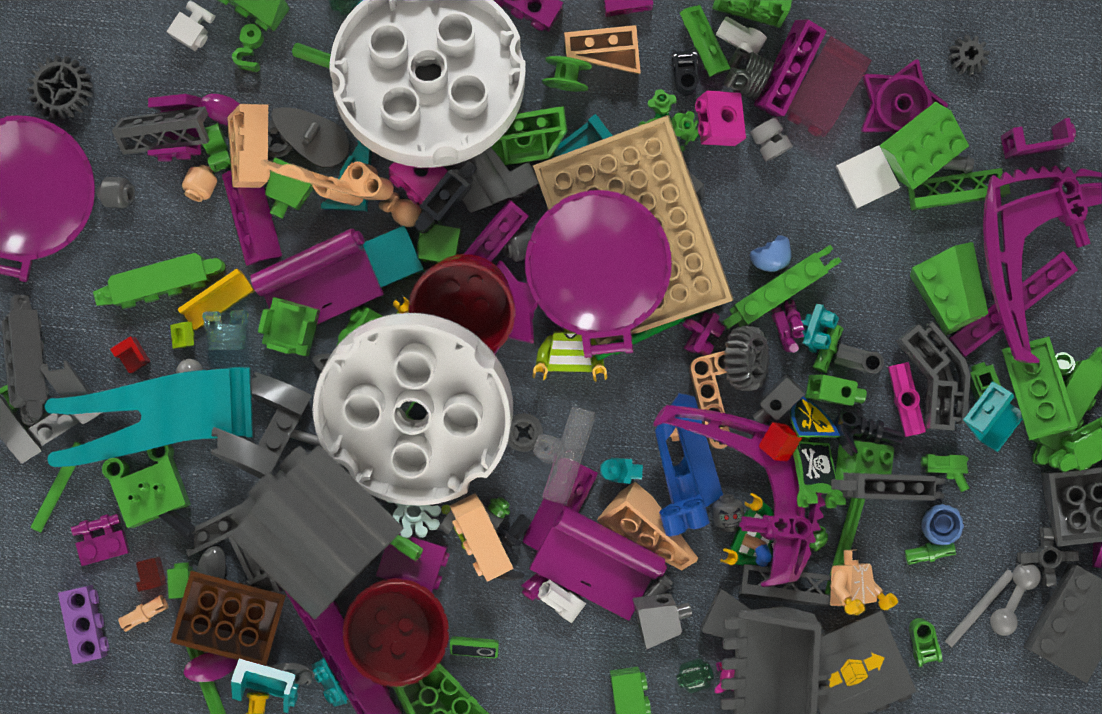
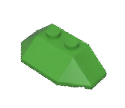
(532, 136)

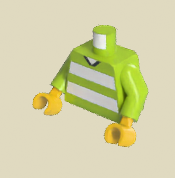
(565, 353)

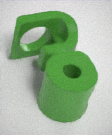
(251, 38)

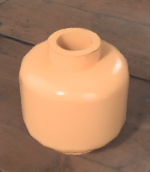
(199, 183)

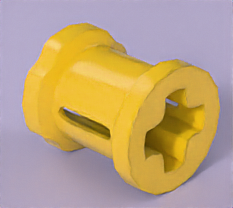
(257, 702)

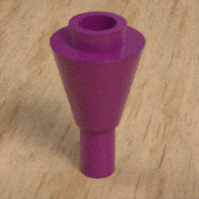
(532, 586)

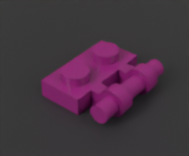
(101, 547)

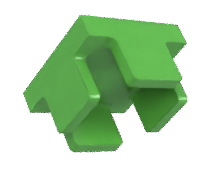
(288, 326)

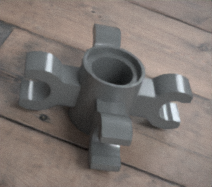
(1048, 569)

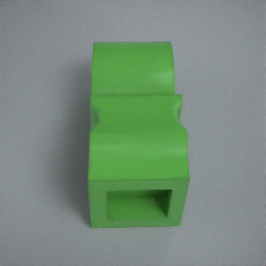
(217, 149)

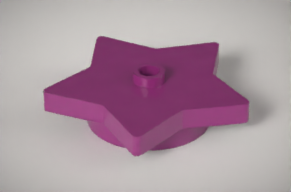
(886, 90)
(524, 307)

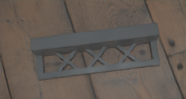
(174, 121)
(785, 595)

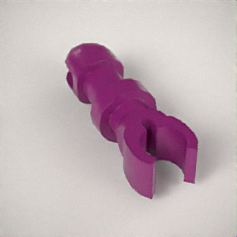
(794, 318)

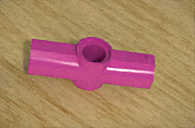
(910, 415)

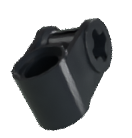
(685, 66)

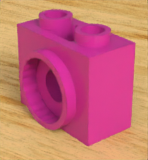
(712, 128)
(416, 186)

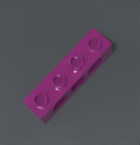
(539, 20)
(790, 67)

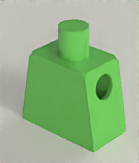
(286, 192)
(834, 390)

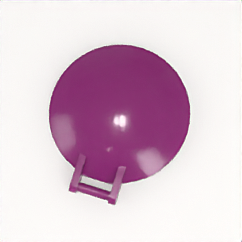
(43, 191)
(598, 266)

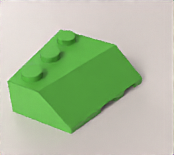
(763, 11)
(265, 12)
(952, 287)
(437, 695)

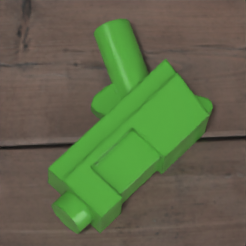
(952, 465)

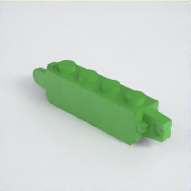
(158, 279)
(780, 289)
(1081, 389)
(1079, 448)

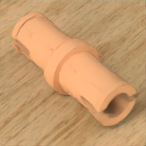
(143, 613)

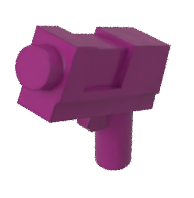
(785, 334)

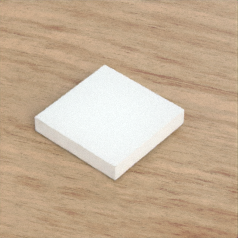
(867, 177)

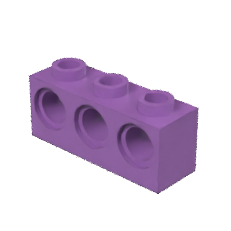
(72, 617)

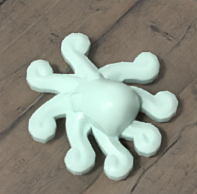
(414, 516)

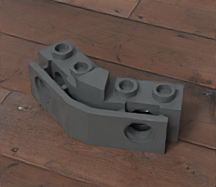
(940, 383)

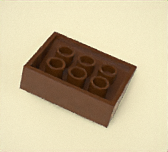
(227, 618)

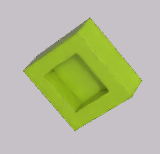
(182, 335)

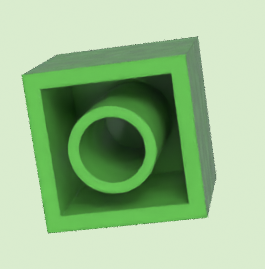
(439, 244)

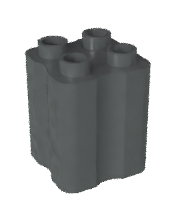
(313, 528)

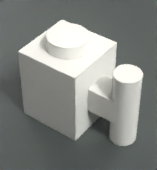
(189, 30)

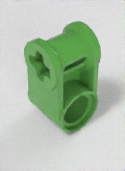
(924, 647)

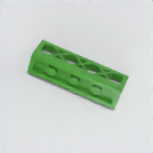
(955, 197)

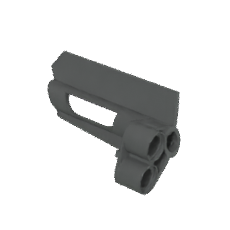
(495, 183)

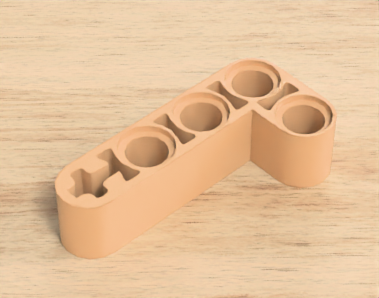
(709, 379)

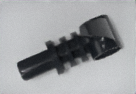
(851, 424)
(511, 538)

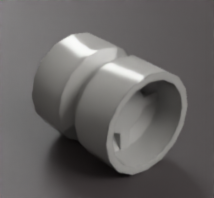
(763, 135)

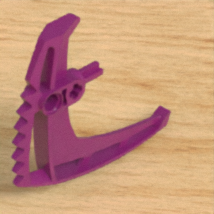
(1018, 221)
(784, 487)

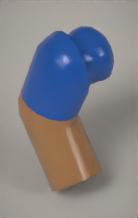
(761, 549)

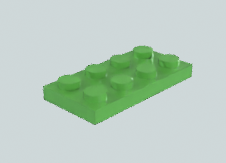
(1040, 391)

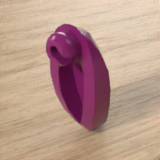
(219, 107)
(209, 667)

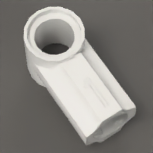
(741, 37)
(564, 602)

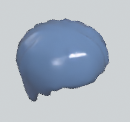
(773, 256)
(942, 524)

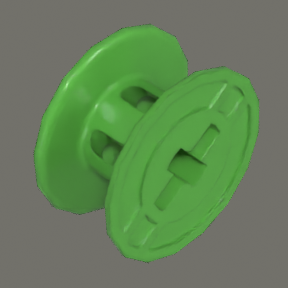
(566, 73)

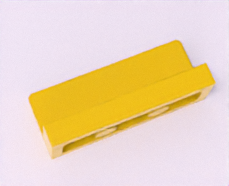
(217, 297)

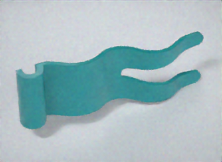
(171, 411)

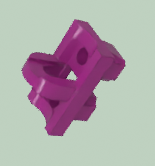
(700, 331)

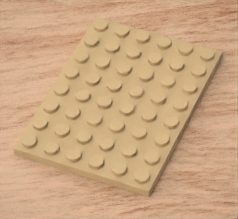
(651, 170)

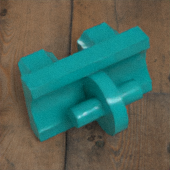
(814, 328)
(620, 470)

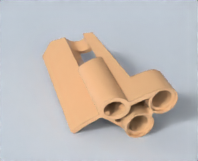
(348, 189)

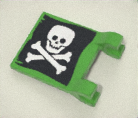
(815, 474)

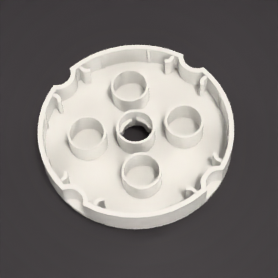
(420, 119)
(424, 363)

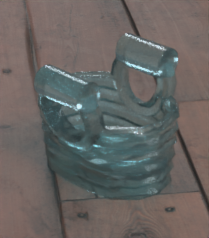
(226, 336)

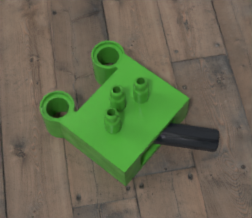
(151, 492)

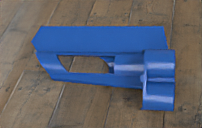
(693, 481)

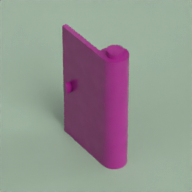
(321, 275)
(588, 553)

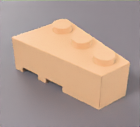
(605, 47)
(248, 145)
(480, 538)

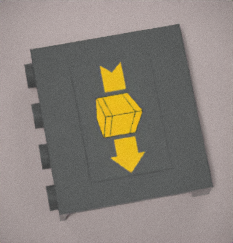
(863, 667)

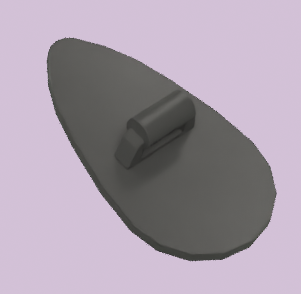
(312, 136)

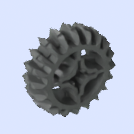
(58, 97)
(746, 358)

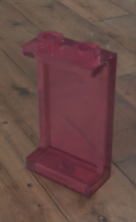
(827, 87)

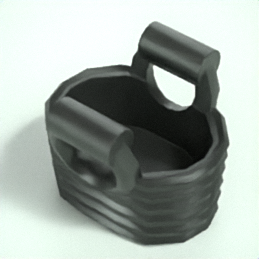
(751, 80)

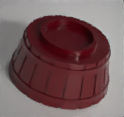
(469, 294)
(395, 632)

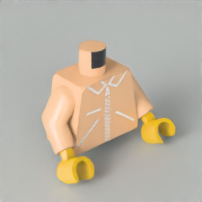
(854, 586)

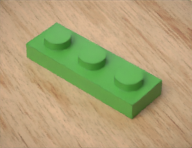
(704, 40)

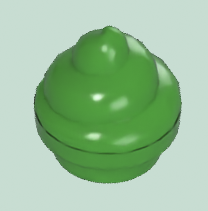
(821, 539)

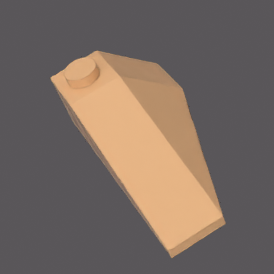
(637, 517)

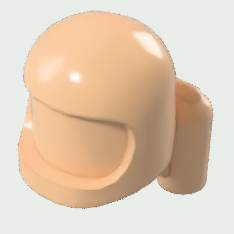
(402, 210)

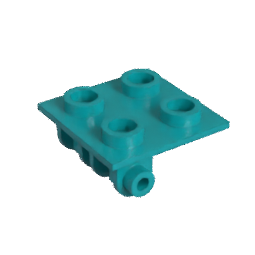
(333, 692)

